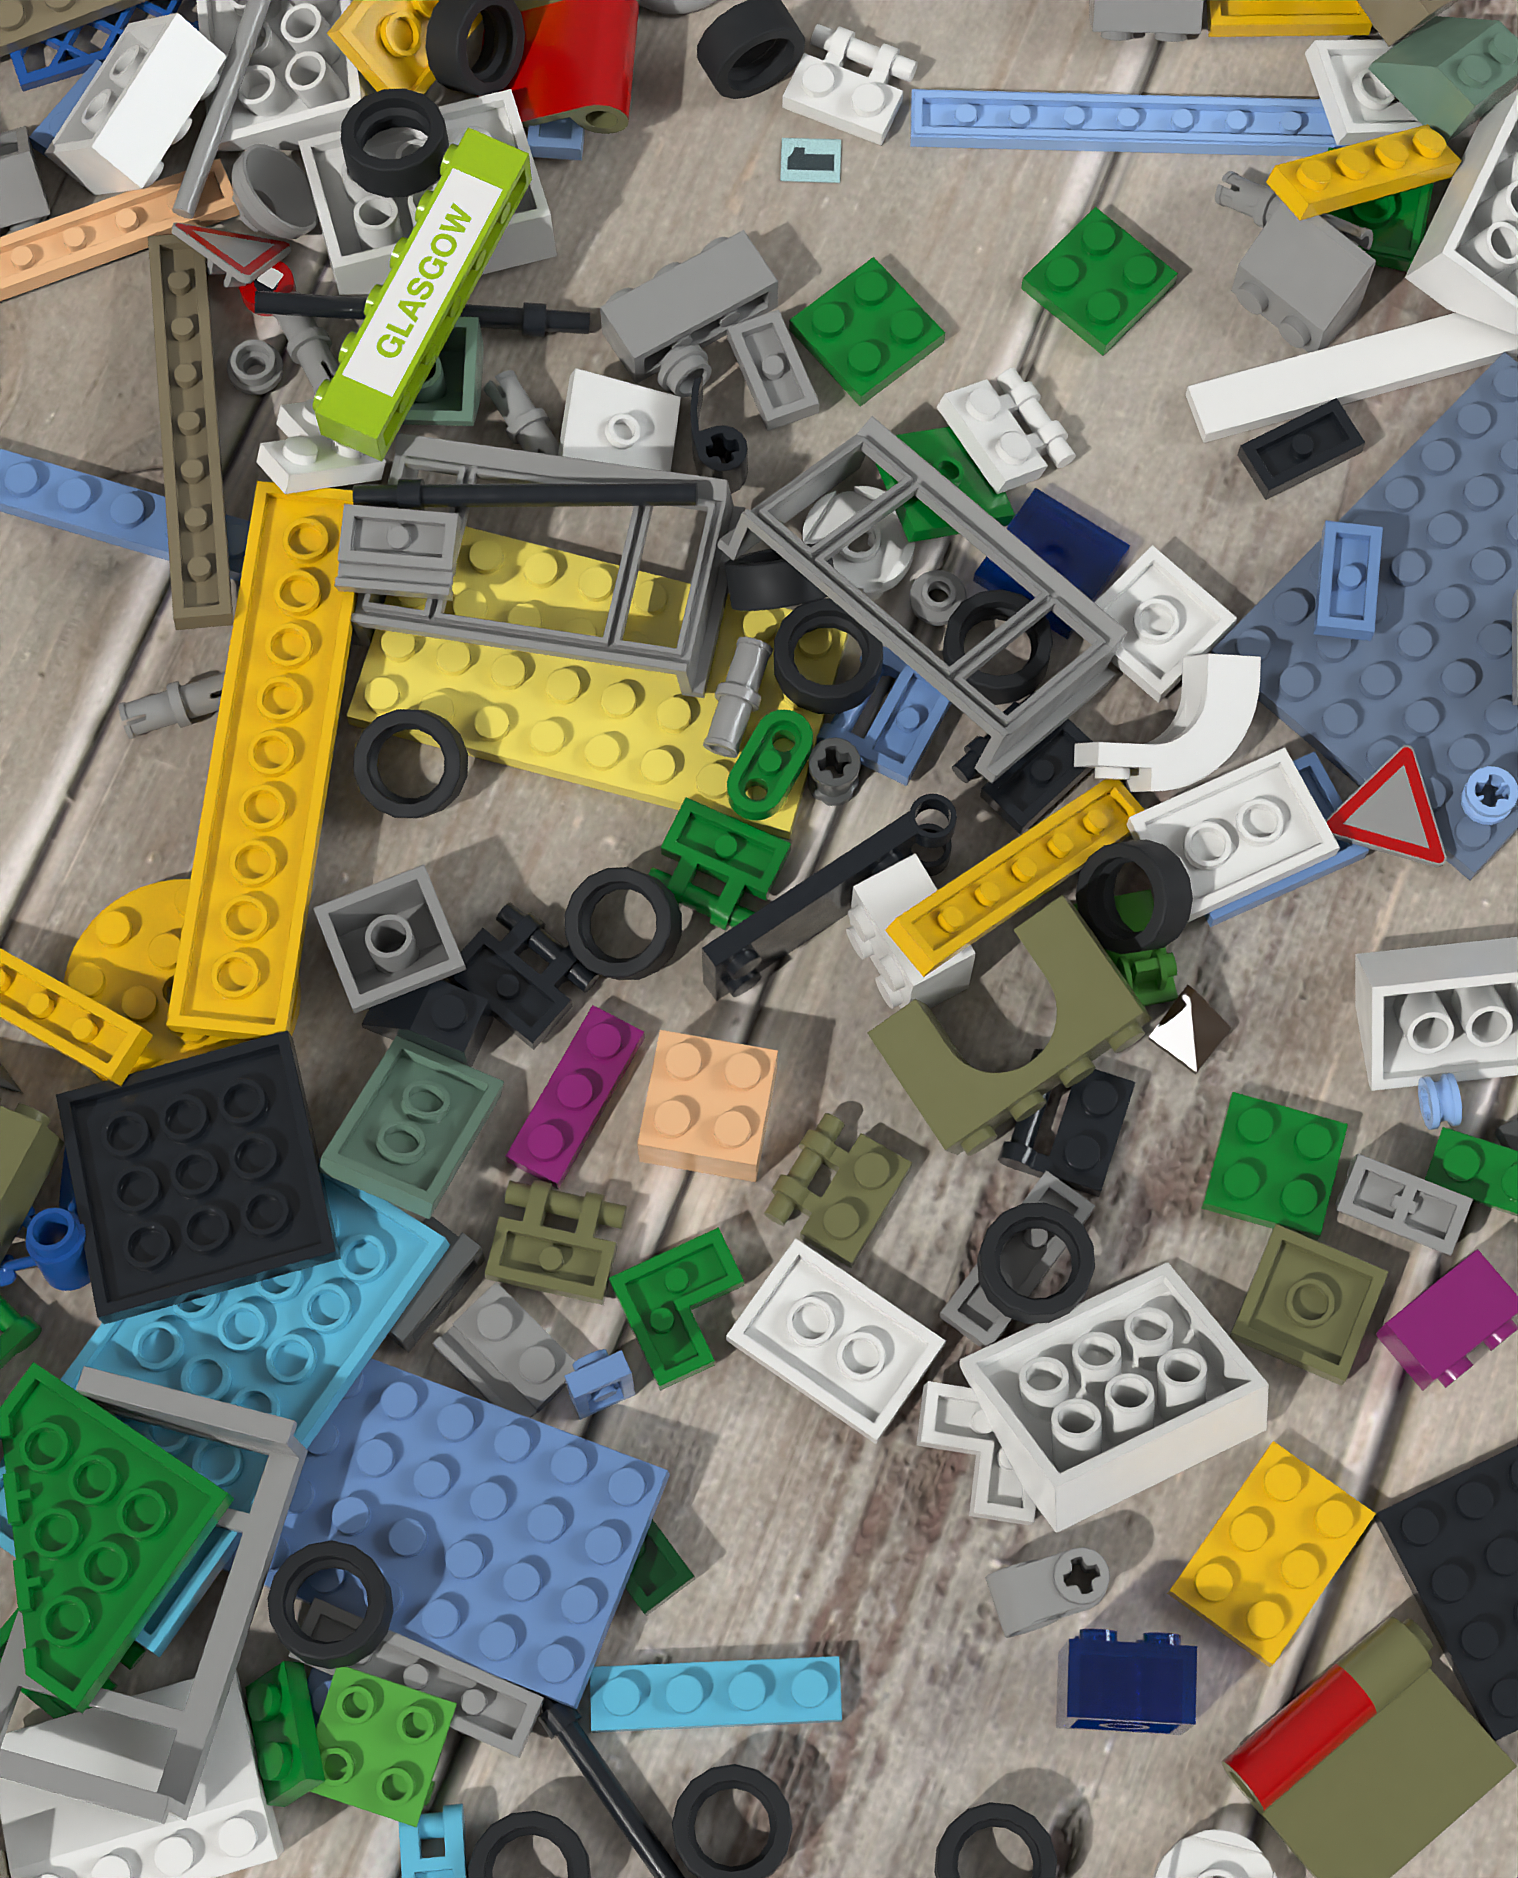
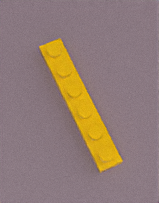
(1013, 876)

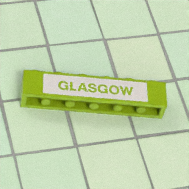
(423, 293)

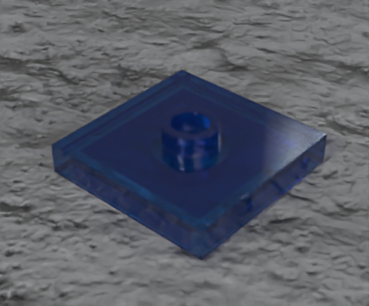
(1065, 541)

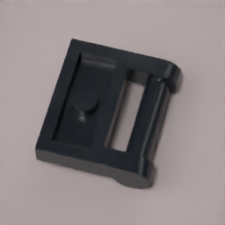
(1084, 1135)

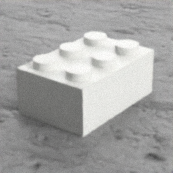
(137, 105)

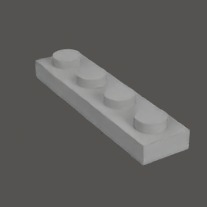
(486, 1704)

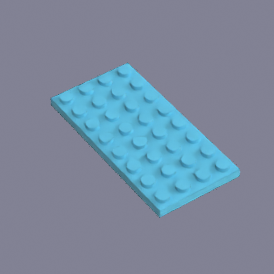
(267, 1347)

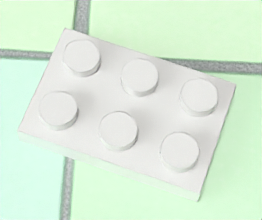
(1240, 831)
(835, 1340)

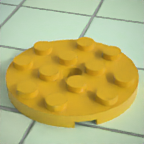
(130, 961)

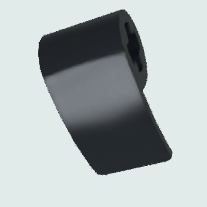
(717, 443)

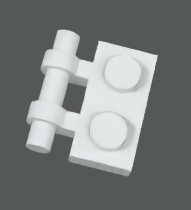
(845, 98)
(994, 437)

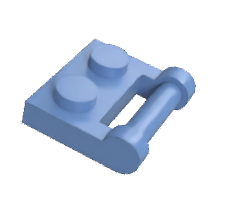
(901, 727)

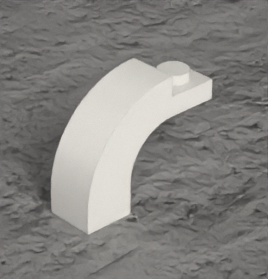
(1208, 727)

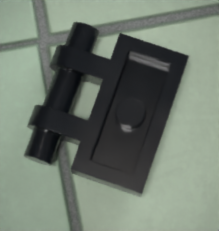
(1032, 782)
(517, 993)

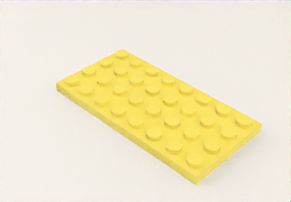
(579, 717)

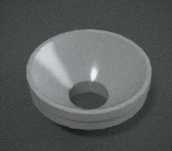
(273, 193)

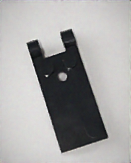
(739, 955)

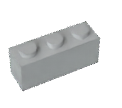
(688, 304)

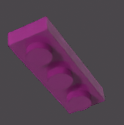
(575, 1096)

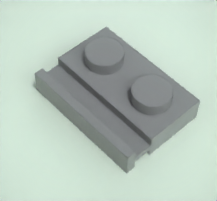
(398, 552)
(506, 1354)

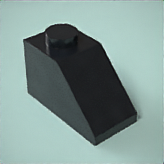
(436, 1018)

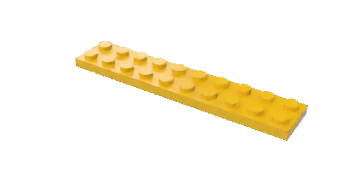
(267, 773)

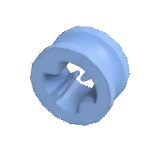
(1505, 785)
(1440, 1101)

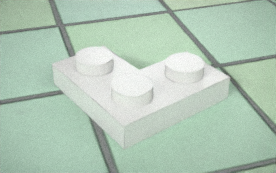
(310, 459)
(957, 1423)

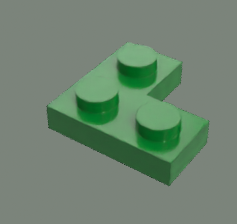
(660, 1299)

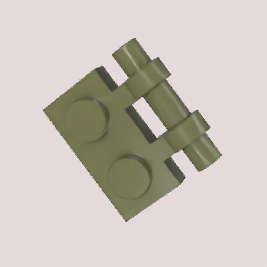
(855, 1197)
(552, 1258)

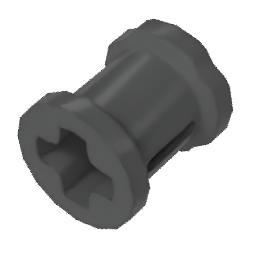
(846, 760)

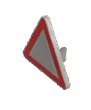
(233, 253)
(1392, 813)

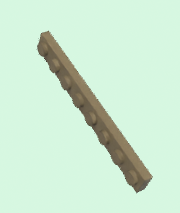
(190, 436)

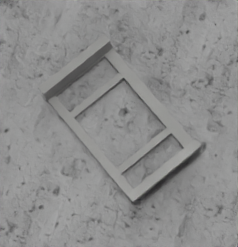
(706, 598)
(1044, 710)
(216, 1670)

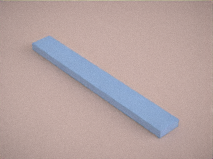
(1119, 123)

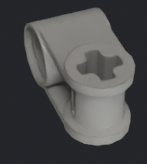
(1036, 1594)

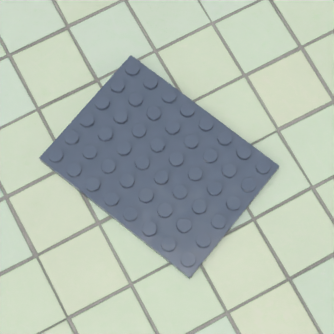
(1442, 623)

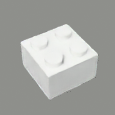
(873, 909)

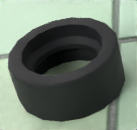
(750, 48)
(500, 51)
(392, 110)
(768, 582)
(1002, 606)
(809, 694)
(366, 763)
(1170, 890)
(581, 909)
(1066, 1228)
(291, 1577)
(726, 1778)
(1000, 1816)
(524, 1825)

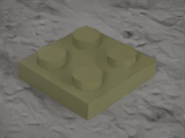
(1308, 1304)

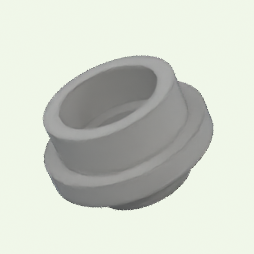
(250, 354)
(681, 368)
(936, 612)

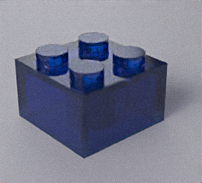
(1126, 1684)

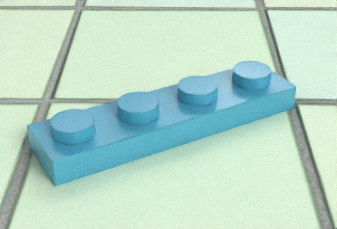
(715, 1694)

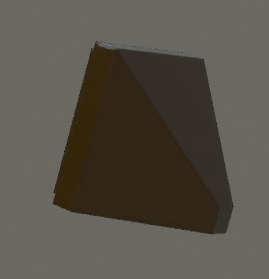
(1190, 1030)

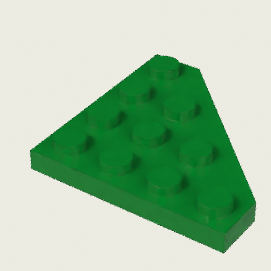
(96, 1531)

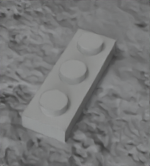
(1023, 1264)

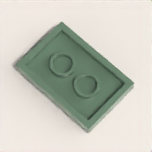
(411, 1127)

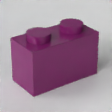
(1451, 1321)

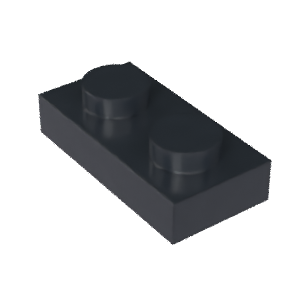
(1301, 448)

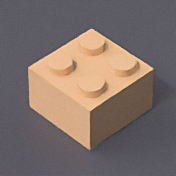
(707, 1106)

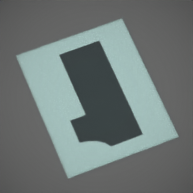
(810, 160)

